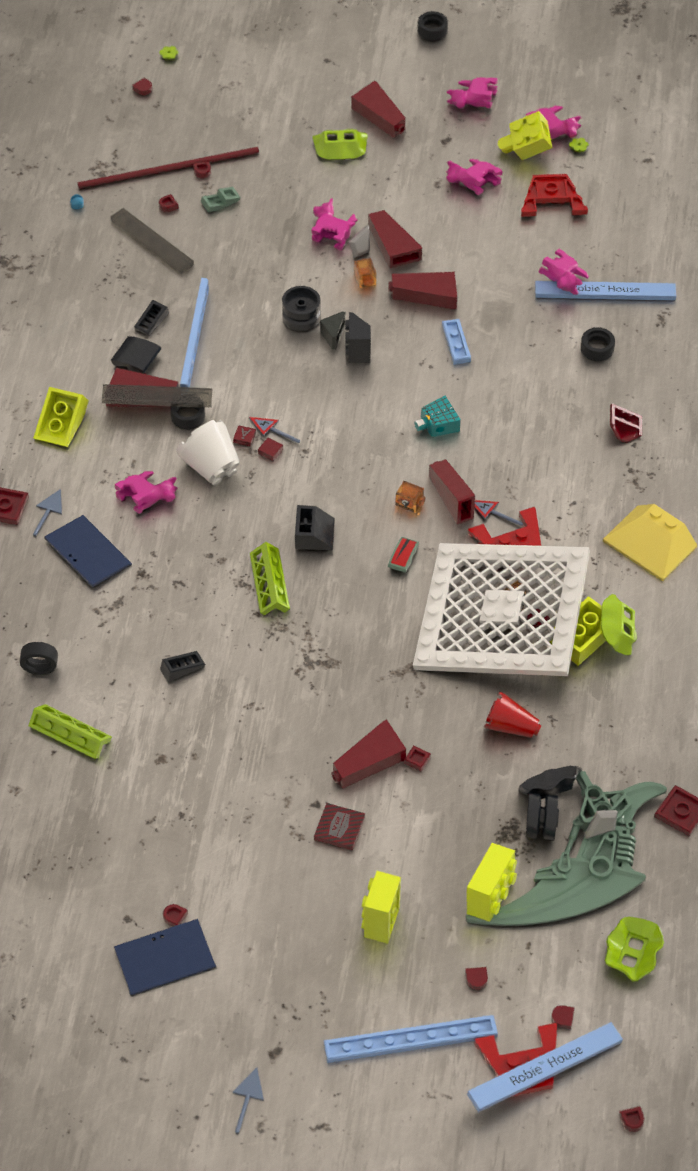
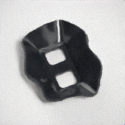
(551, 781)

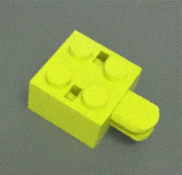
(527, 137)

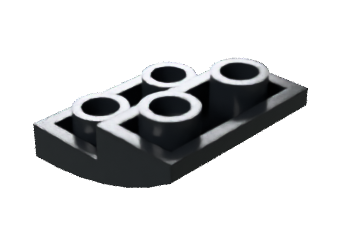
(136, 354)

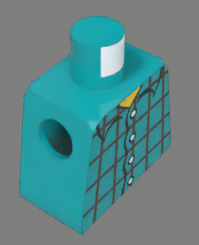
(438, 418)

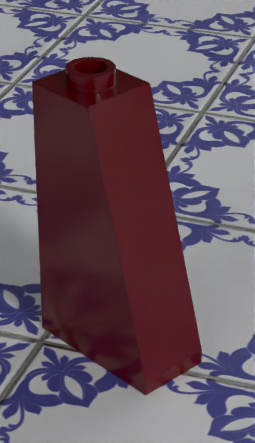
(378, 109)
(393, 241)
(425, 288)
(127, 377)
(453, 491)
(369, 756)

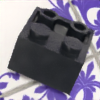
(358, 339)
(313, 528)

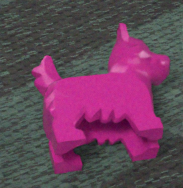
(477, 93)
(556, 126)
(474, 176)
(330, 226)
(563, 271)
(143, 492)

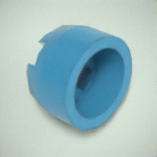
(76, 201)

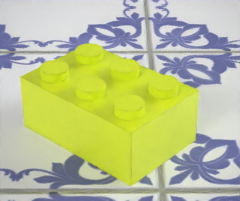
(588, 631)
(491, 882)
(381, 906)

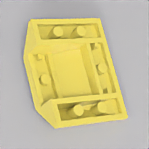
(652, 540)

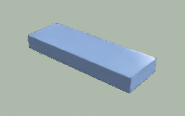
(456, 341)

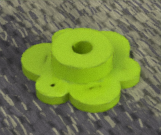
(169, 52)
(579, 144)

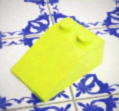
(60, 416)

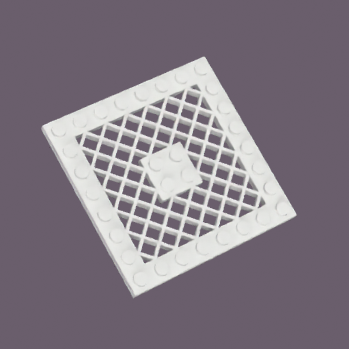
(502, 609)

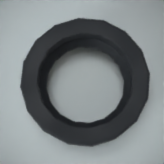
(429, 33)
(597, 333)
(187, 422)
(38, 666)

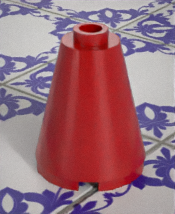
(511, 718)

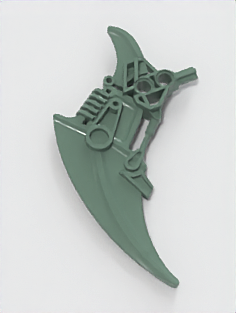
(597, 873)

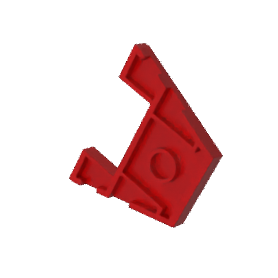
(552, 189)
(527, 535)
(507, 1062)

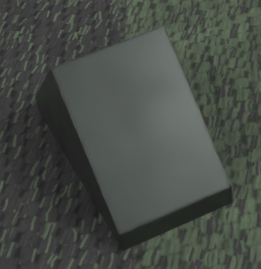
(332, 328)

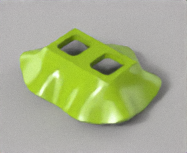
(340, 148)
(613, 625)
(618, 946)

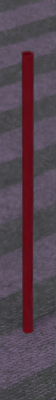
(158, 169)

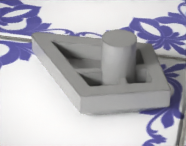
(360, 242)
(602, 822)

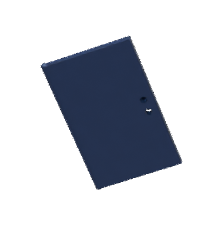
(87, 551)
(160, 960)

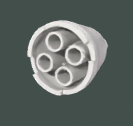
(210, 452)

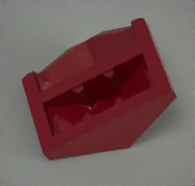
(625, 423)

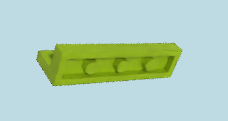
(272, 575)
(68, 730)

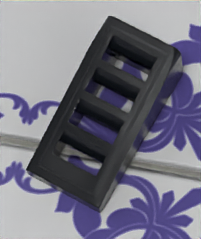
(153, 306)
(172, 672)

